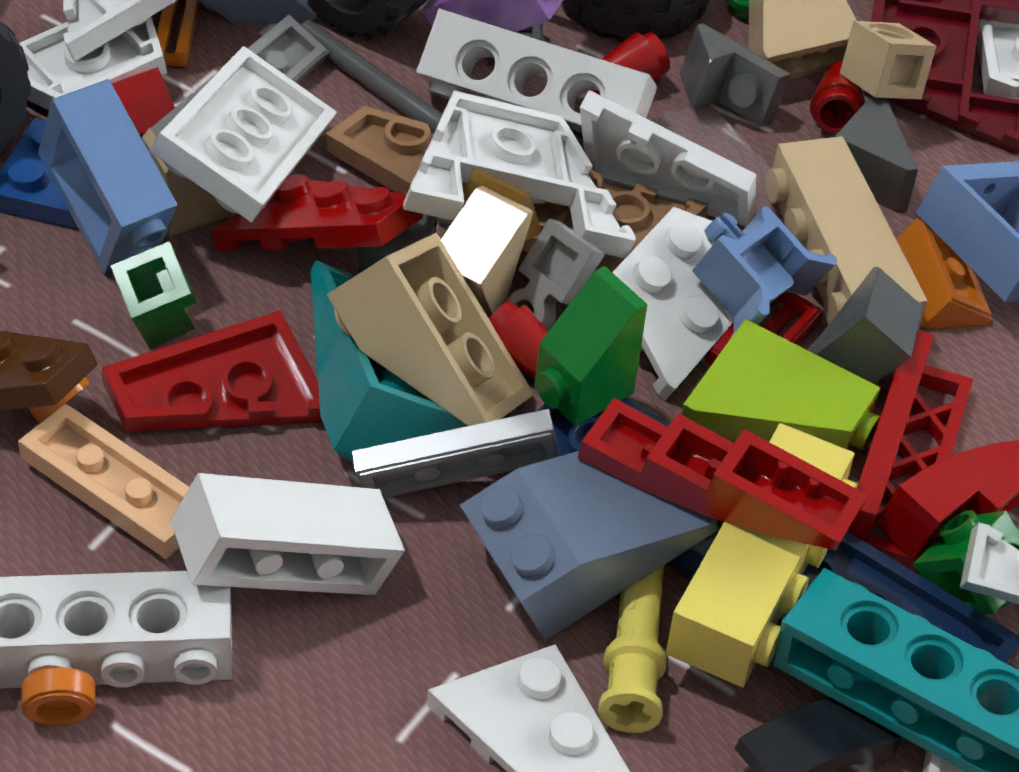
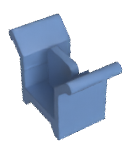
(757, 265)

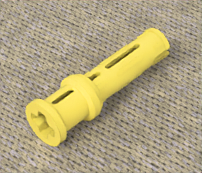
(635, 660)

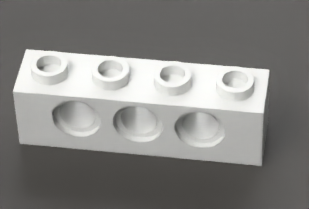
(462, 41)
(122, 624)

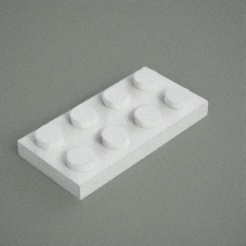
(243, 133)

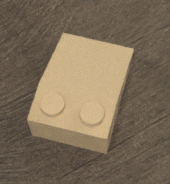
(431, 332)

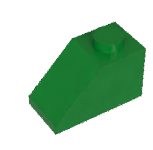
(592, 349)

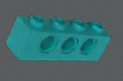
(903, 674)

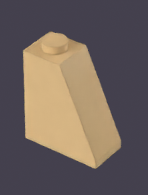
(800, 33)

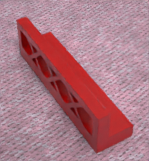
(890, 438)

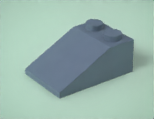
(577, 536)

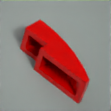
(972, 480)

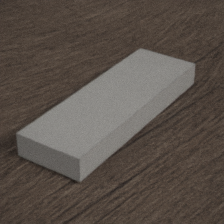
(457, 454)

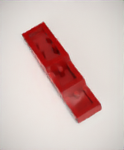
(733, 482)

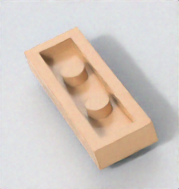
(107, 476)

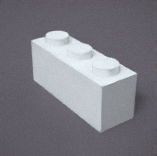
(285, 535)

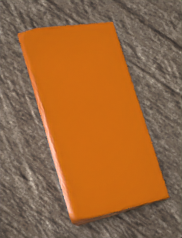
(945, 280)

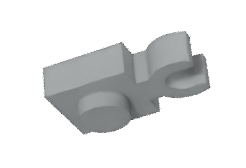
(557, 270)

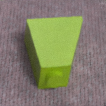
(772, 382)

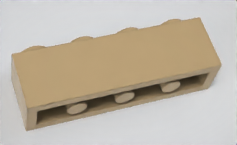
(835, 213)

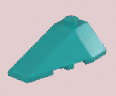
(357, 396)

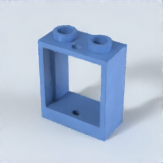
(105, 174)
(978, 218)

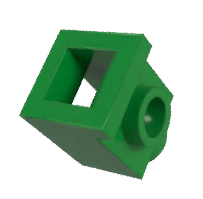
(156, 294)

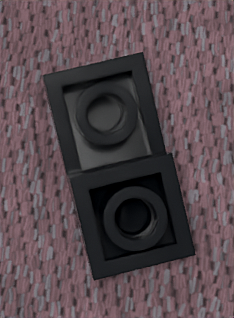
(817, 739)

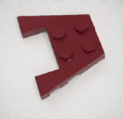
(947, 92)

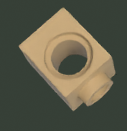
(887, 60)

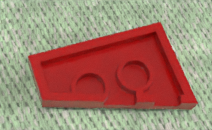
(320, 210)
(218, 379)

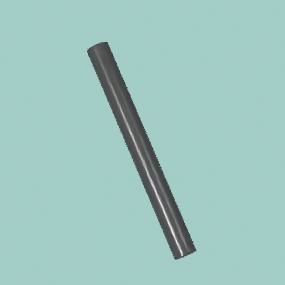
(374, 78)

